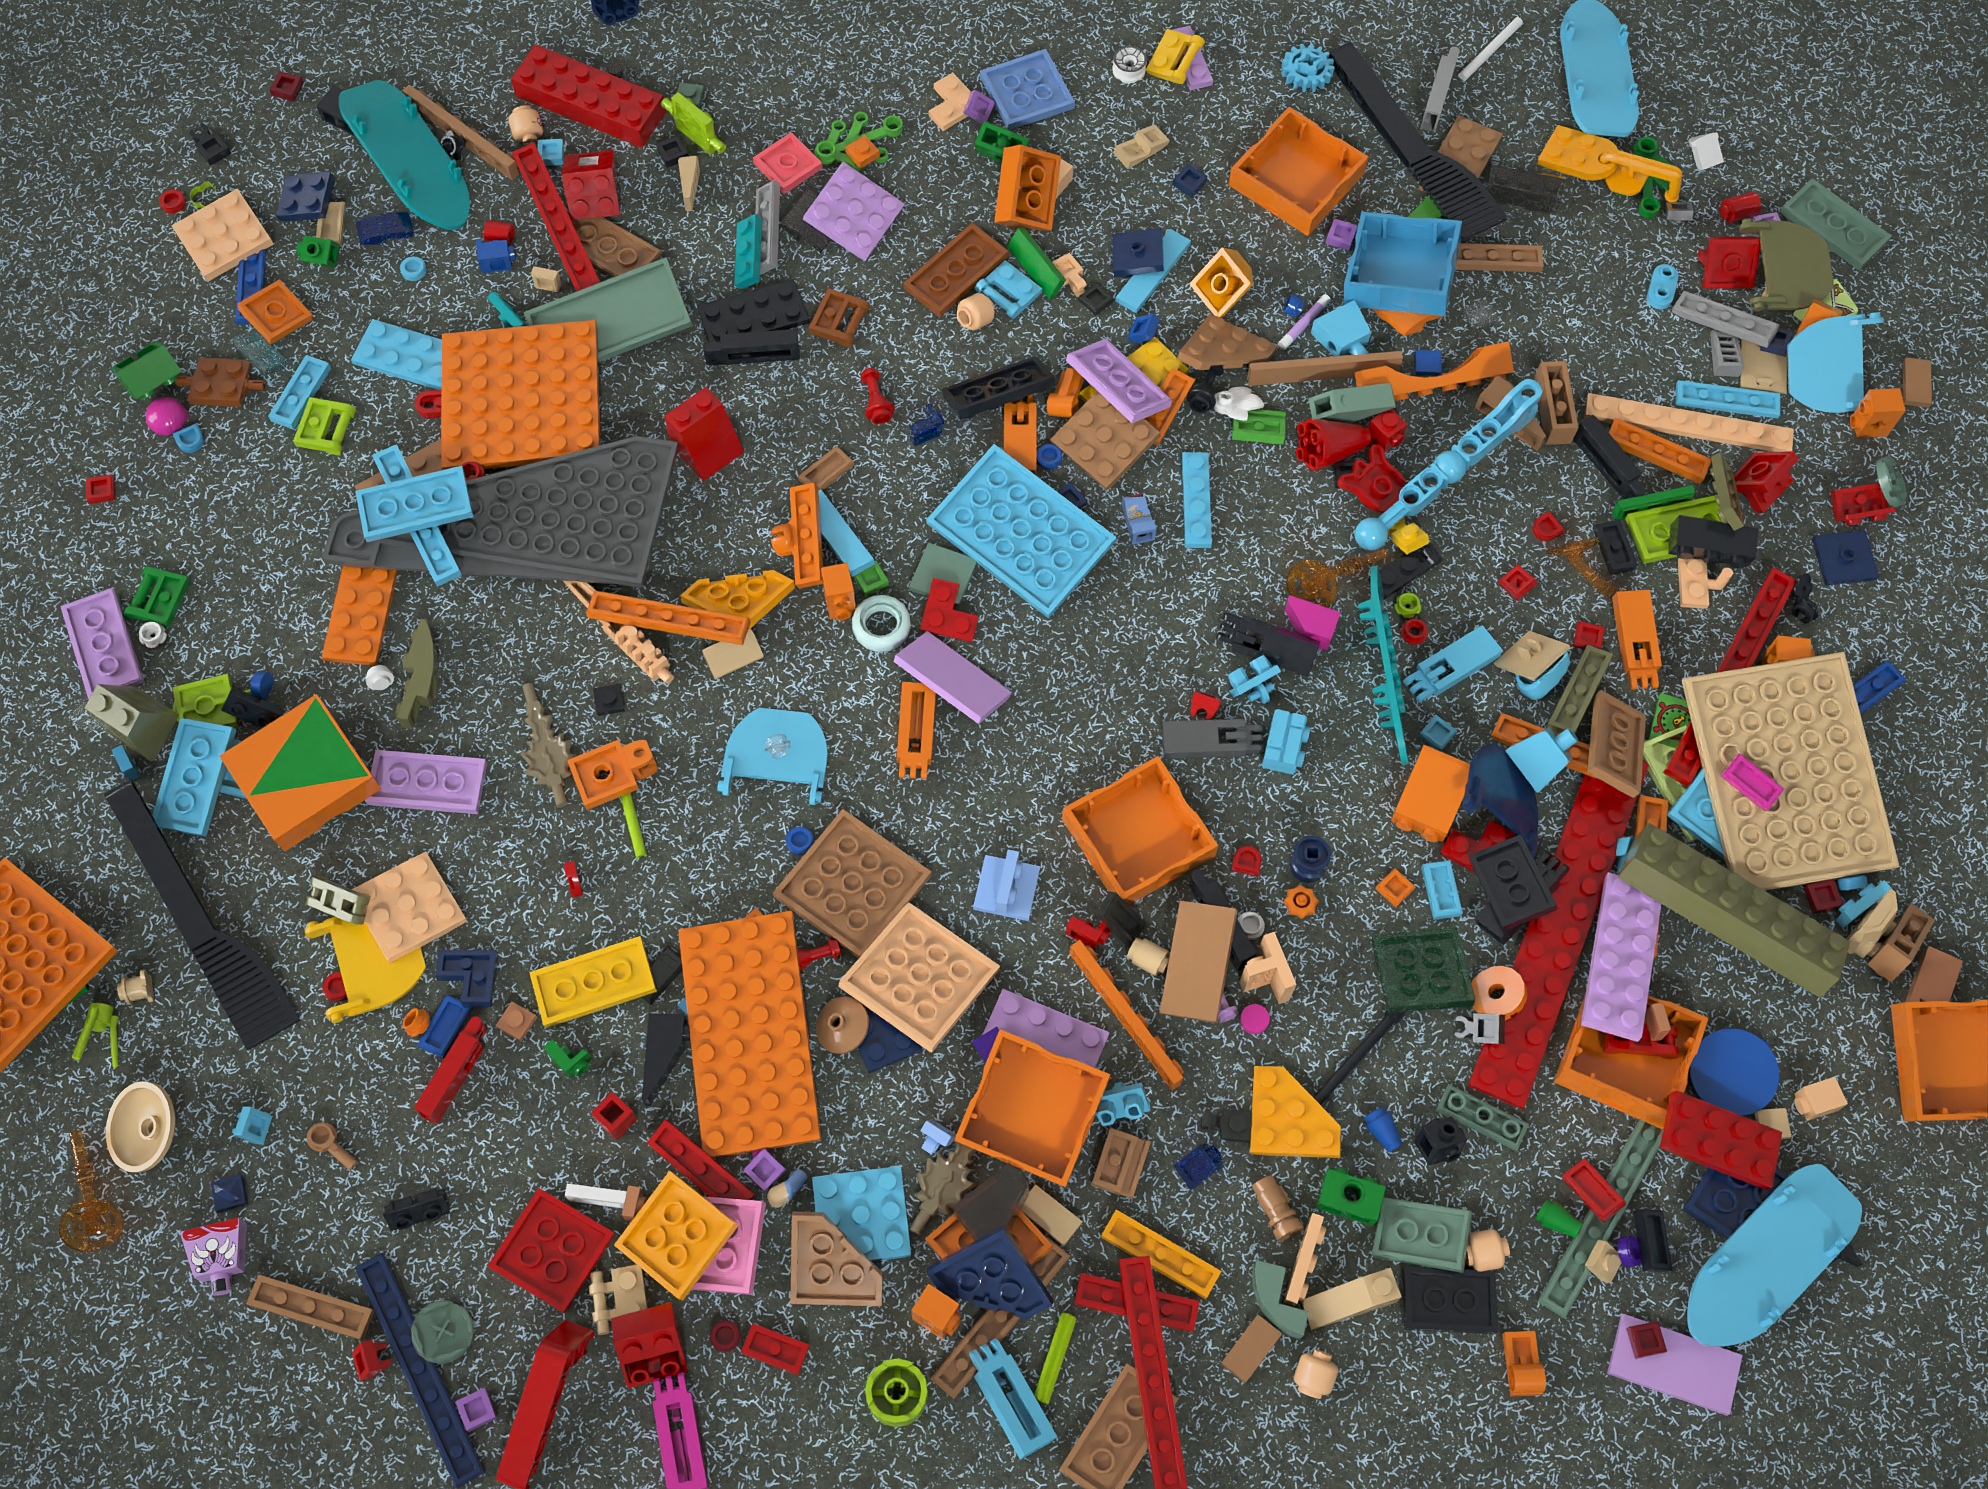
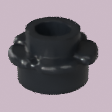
(1807, 608)

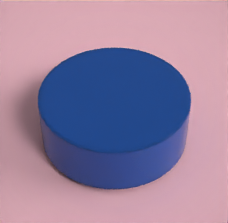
(1049, 456)
(261, 684)
(799, 840)

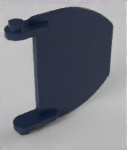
(1504, 791)

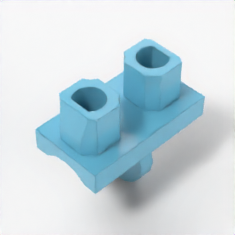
(1263, 671)
(1122, 1102)

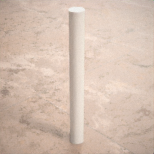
(1490, 49)

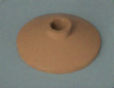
(852, 1026)

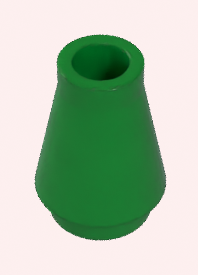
(1557, 1218)

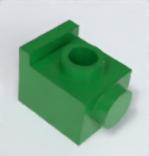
(326, 252)

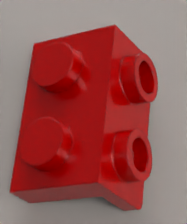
(1860, 502)

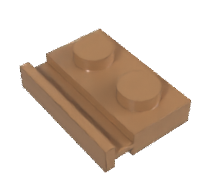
(1121, 1163)

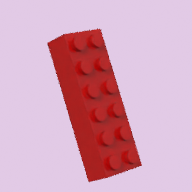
(588, 95)

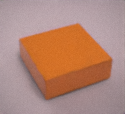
(1395, 887)

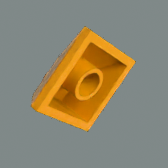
(1223, 281)

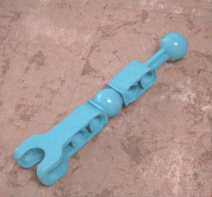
(1451, 466)

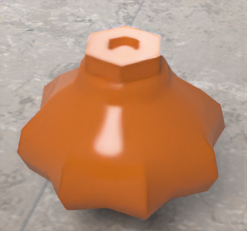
(1300, 901)

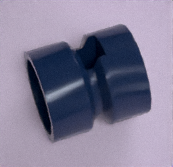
(1309, 866)

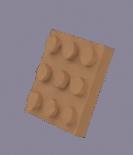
(1104, 440)

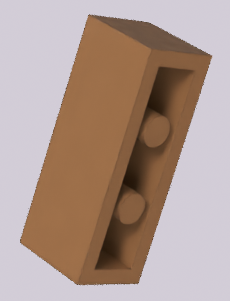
(1556, 403)

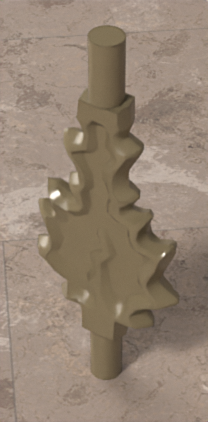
(547, 753)
(943, 1184)

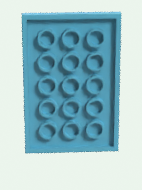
(1021, 530)

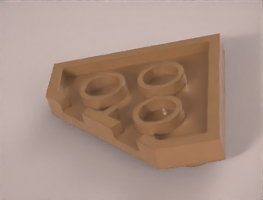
(1225, 345)
(829, 1265)

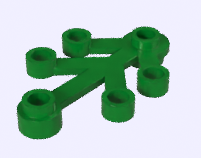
(1648, 200)

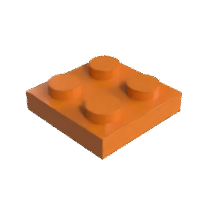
(274, 311)

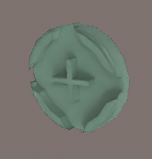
(1891, 482)
(442, 1332)

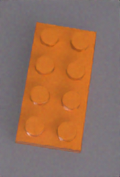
(359, 615)

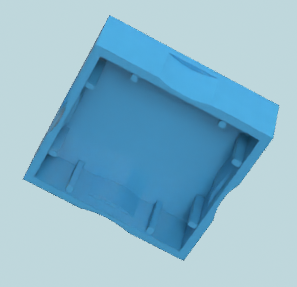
(1403, 263)

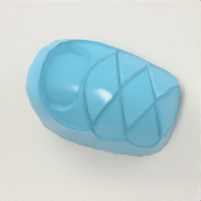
(1546, 681)

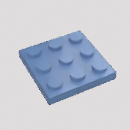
(1027, 89)

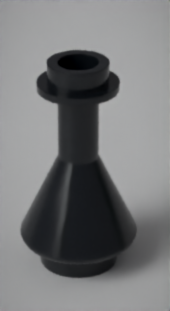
(1202, 396)

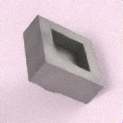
(1679, 211)

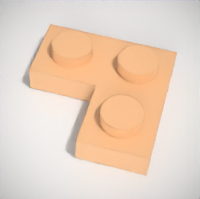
(955, 98)

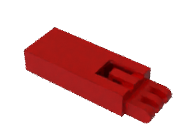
(452, 1072)

